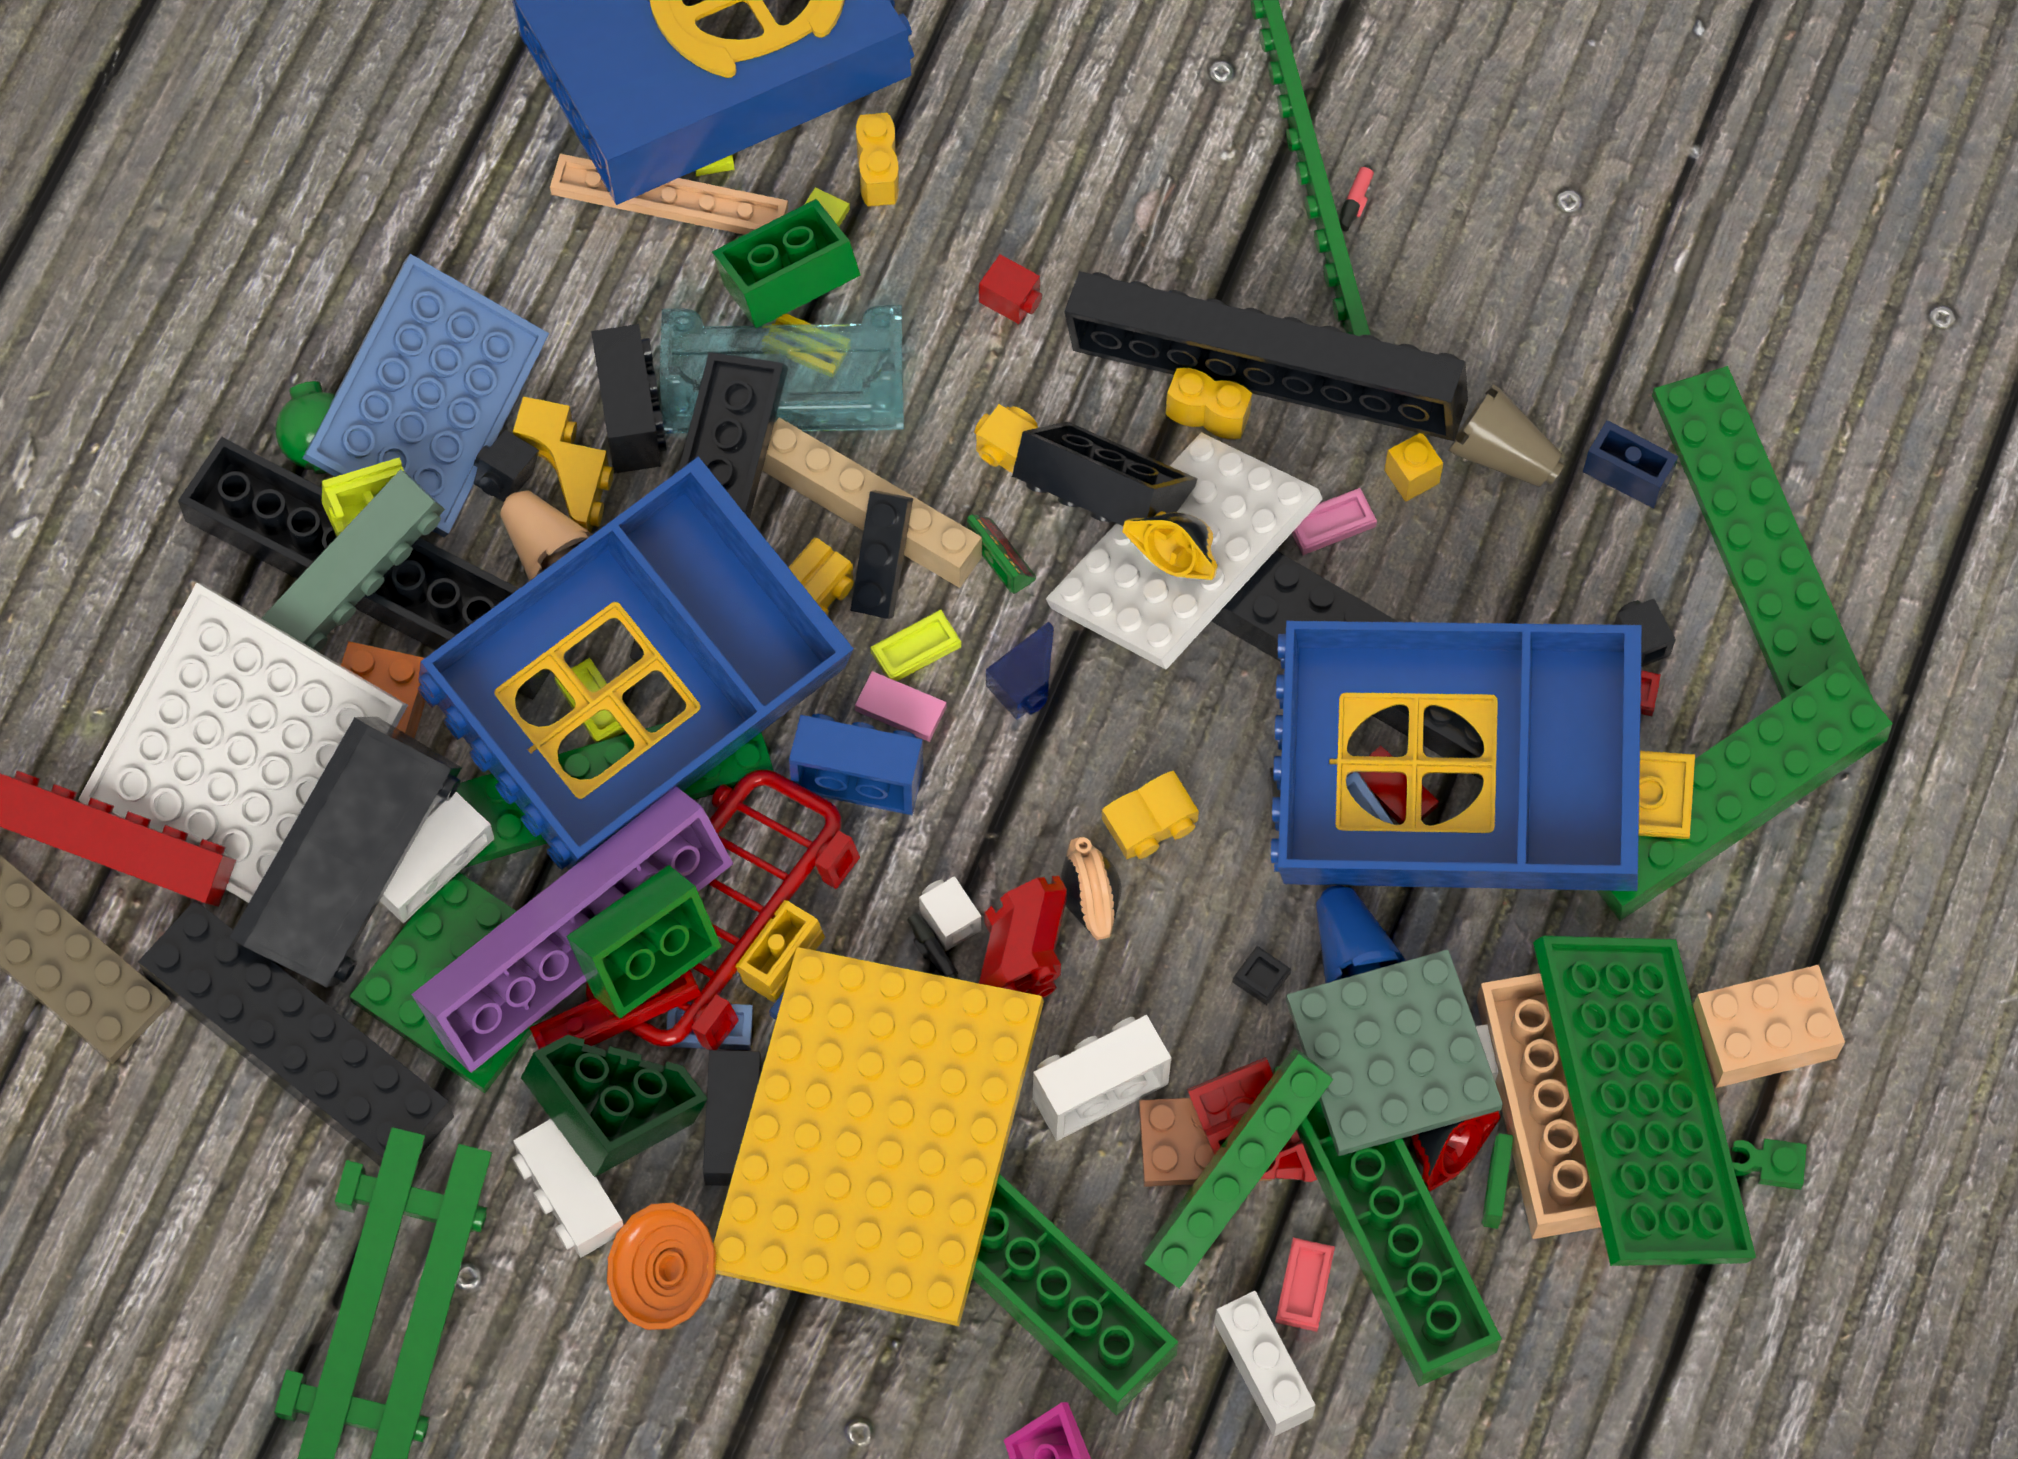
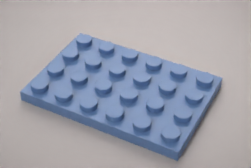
(428, 386)

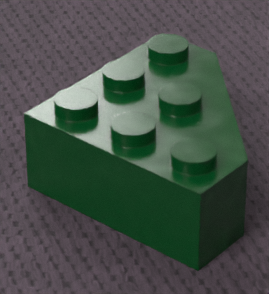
(611, 1099)

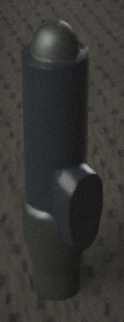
(930, 947)

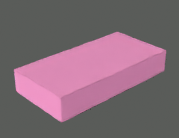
(1334, 521)
(900, 706)

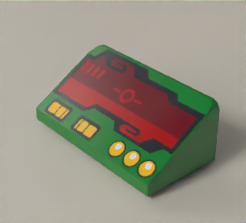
(1001, 554)

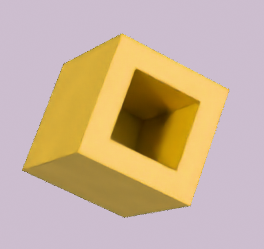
(1413, 466)

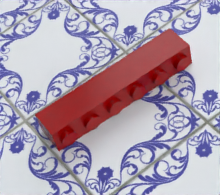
(112, 840)

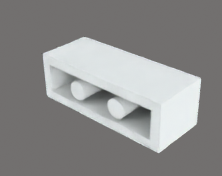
(441, 849)
(566, 1189)
(1264, 1363)

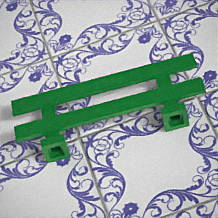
(388, 1199)

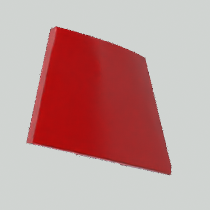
(1225, 1100)

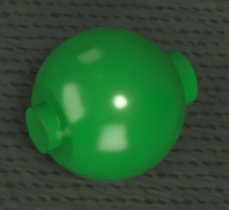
(300, 421)

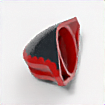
(1451, 1148)

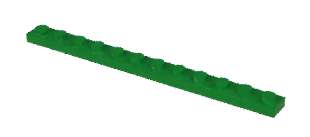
(1310, 168)

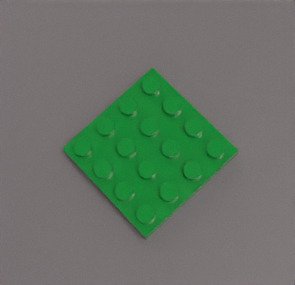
(426, 945)

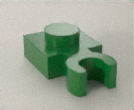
(1777, 1162)

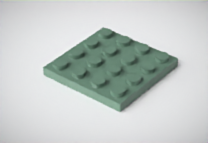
(1396, 1052)

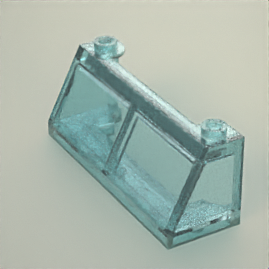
(858, 395)

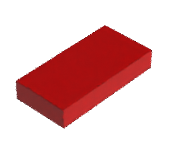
(1391, 790)

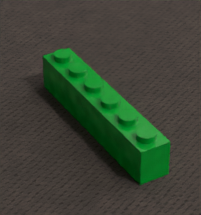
(1236, 1167)

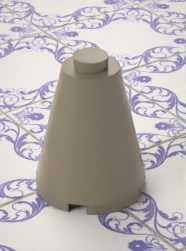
(1507, 441)

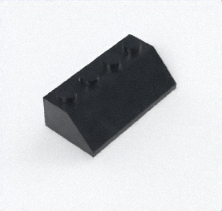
(1098, 474)

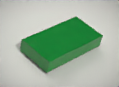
(1497, 1181)

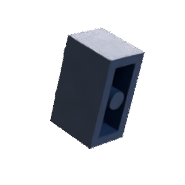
(1630, 464)

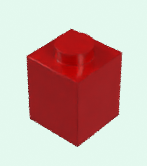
(1010, 289)

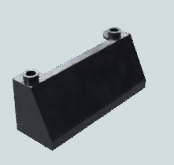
(345, 850)

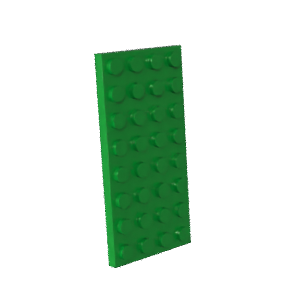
(1643, 1101)

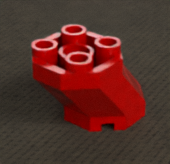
(1025, 938)

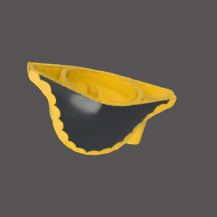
(1175, 543)

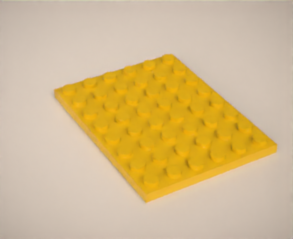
(877, 1135)

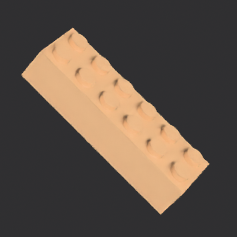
(1537, 1107)

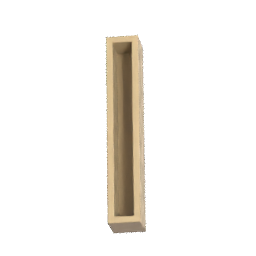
(845, 490)

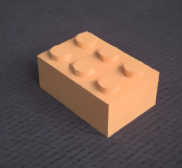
(1768, 1026)

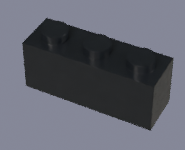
(730, 1096)

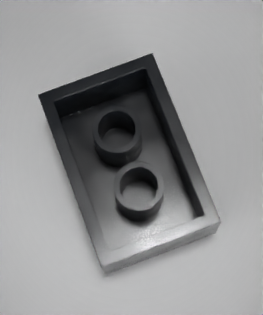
(629, 398)

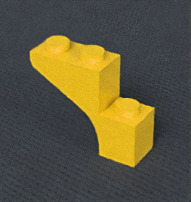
(580, 469)

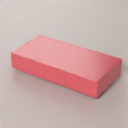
(1305, 1284)

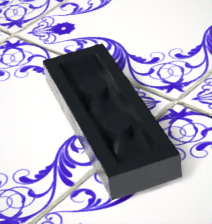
(881, 554)

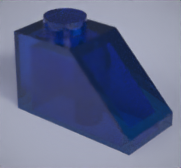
(1023, 674)

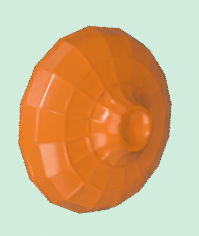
(661, 1266)

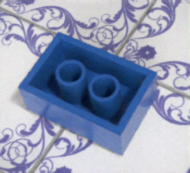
(857, 763)

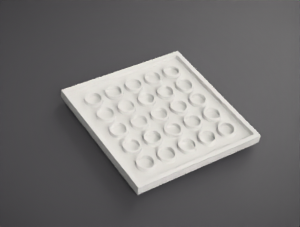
(231, 733)

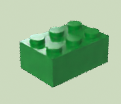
(786, 263)
(644, 941)

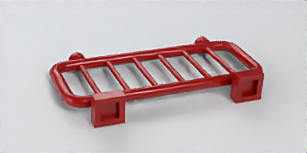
(830, 852)

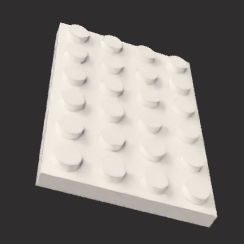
(1160, 614)

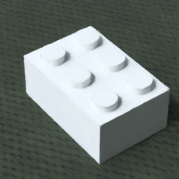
(1100, 1076)

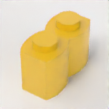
(877, 159)
(1216, 405)
(1150, 815)

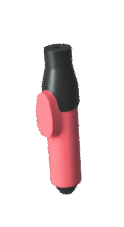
(1356, 199)

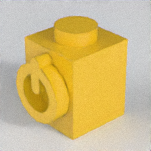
(1000, 435)

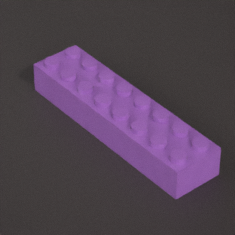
(527, 959)

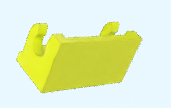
(351, 492)

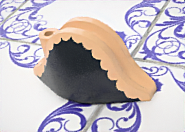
(1091, 887)

